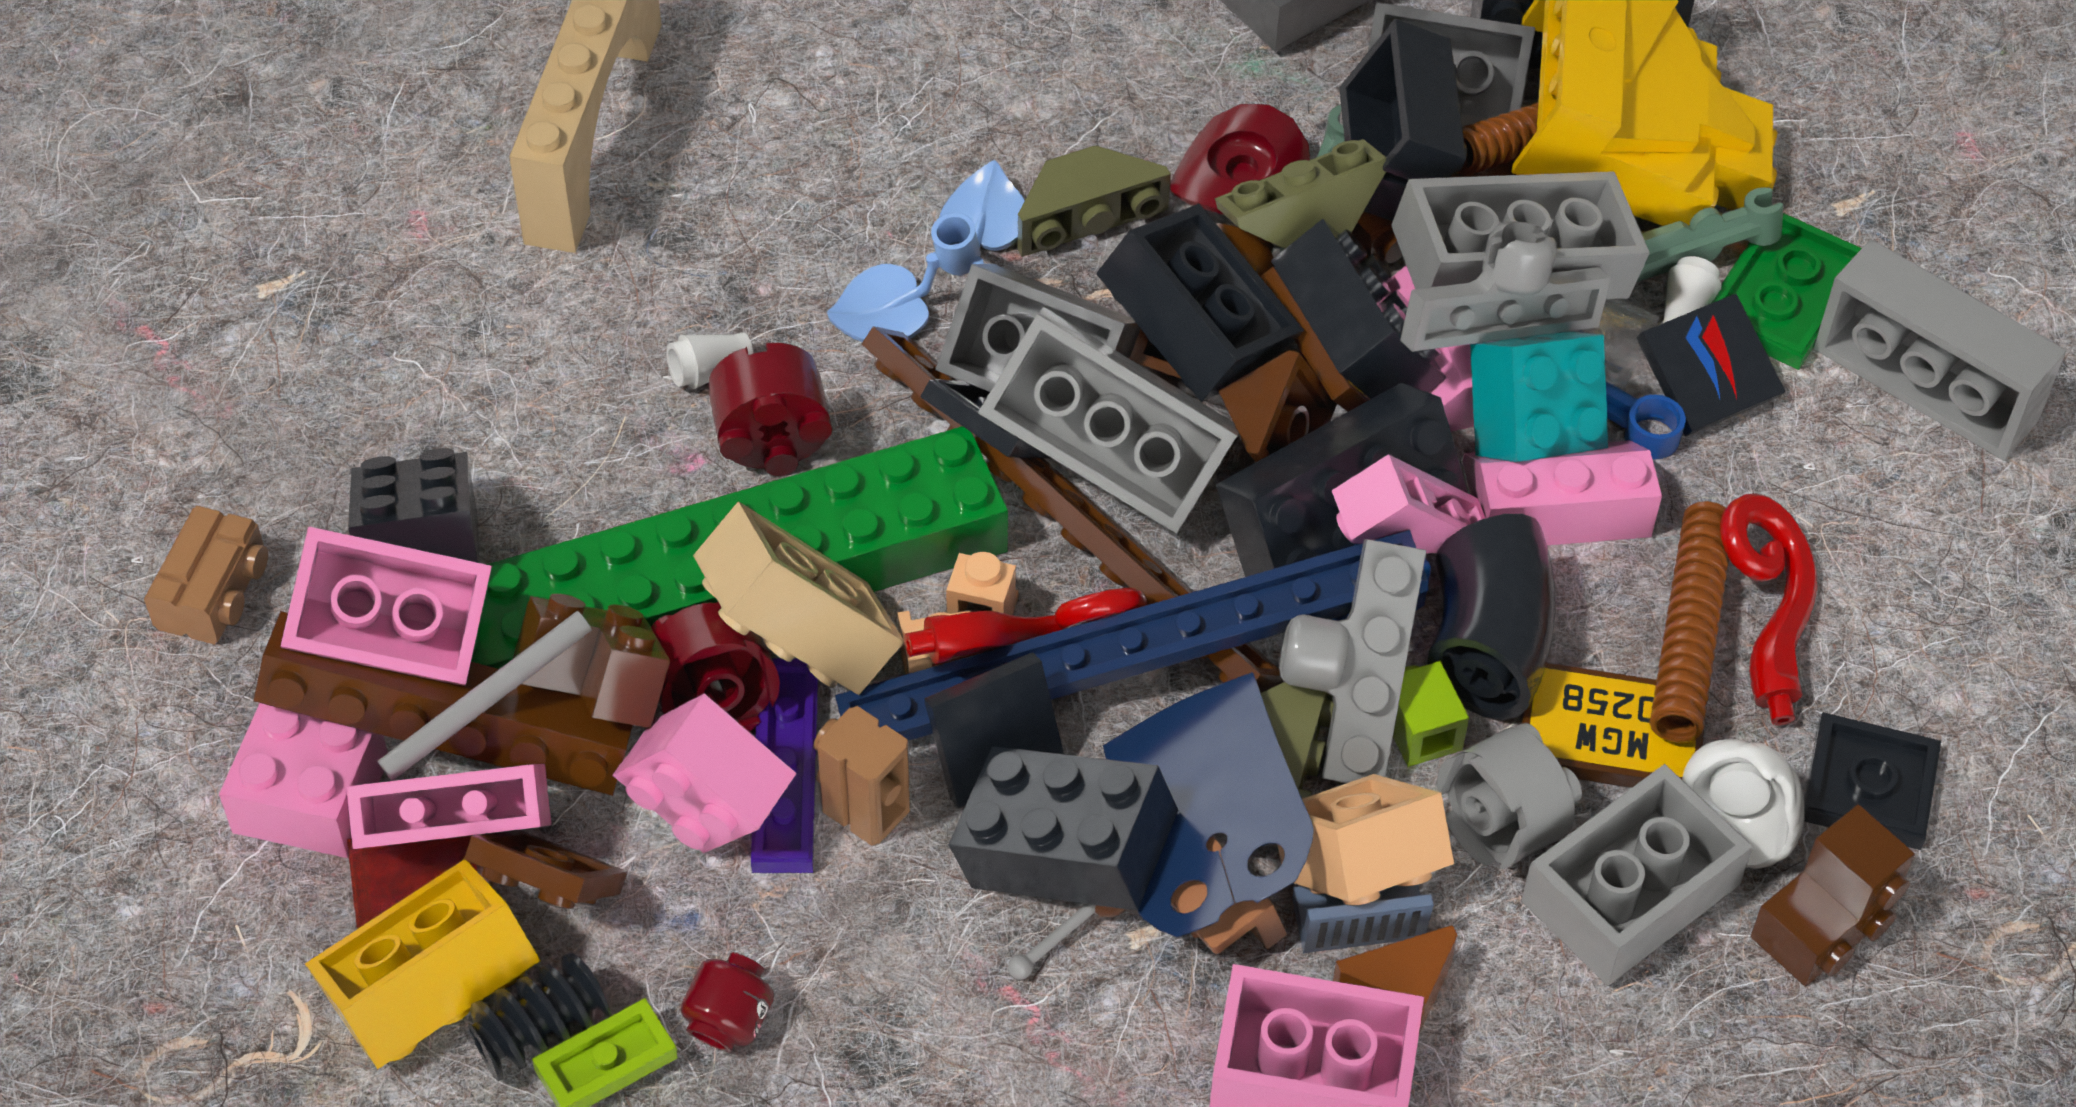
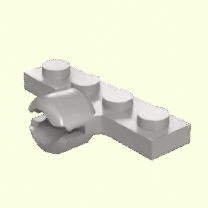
(1510, 297)
(1360, 659)

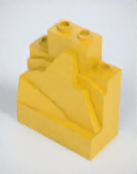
(1644, 99)

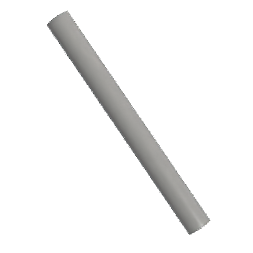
(484, 695)

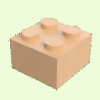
(1374, 838)

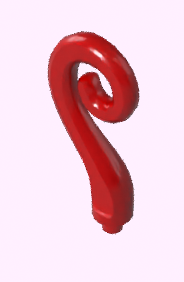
(988, 630)
(1773, 656)

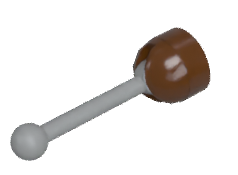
(1022, 965)

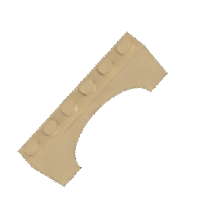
(558, 132)

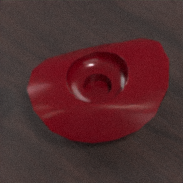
(1237, 148)

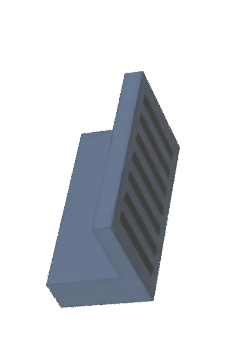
(1330, 924)

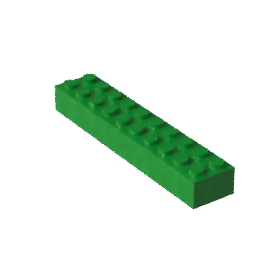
(875, 514)

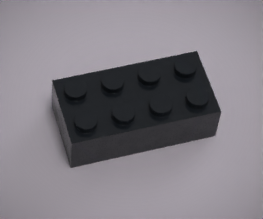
(1285, 502)

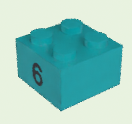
(1539, 396)

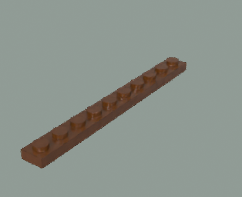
(1053, 495)

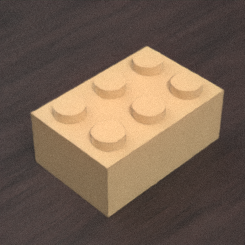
(796, 600)

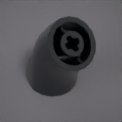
(1495, 613)

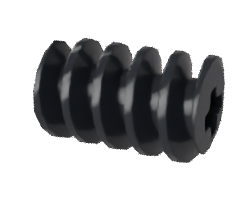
(536, 1013)

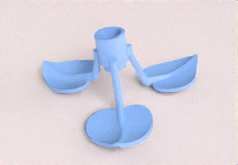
(975, 215)

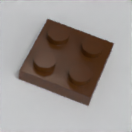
(558, 872)

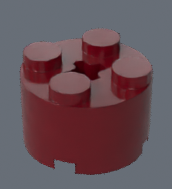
(769, 408)
(715, 661)

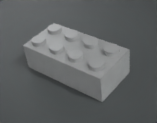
(1448, 222)
(1938, 349)
(1109, 420)

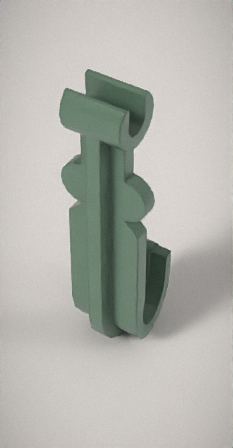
(1710, 231)

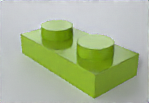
(605, 1057)

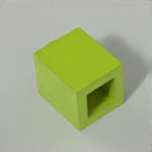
(1429, 715)

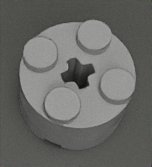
(1508, 796)

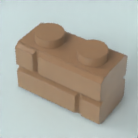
(206, 575)
(863, 774)

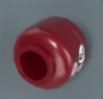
(727, 1002)

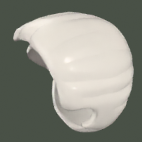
(1753, 793)

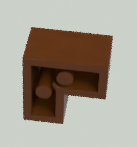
(613, 667)
(1838, 898)

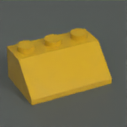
(423, 963)

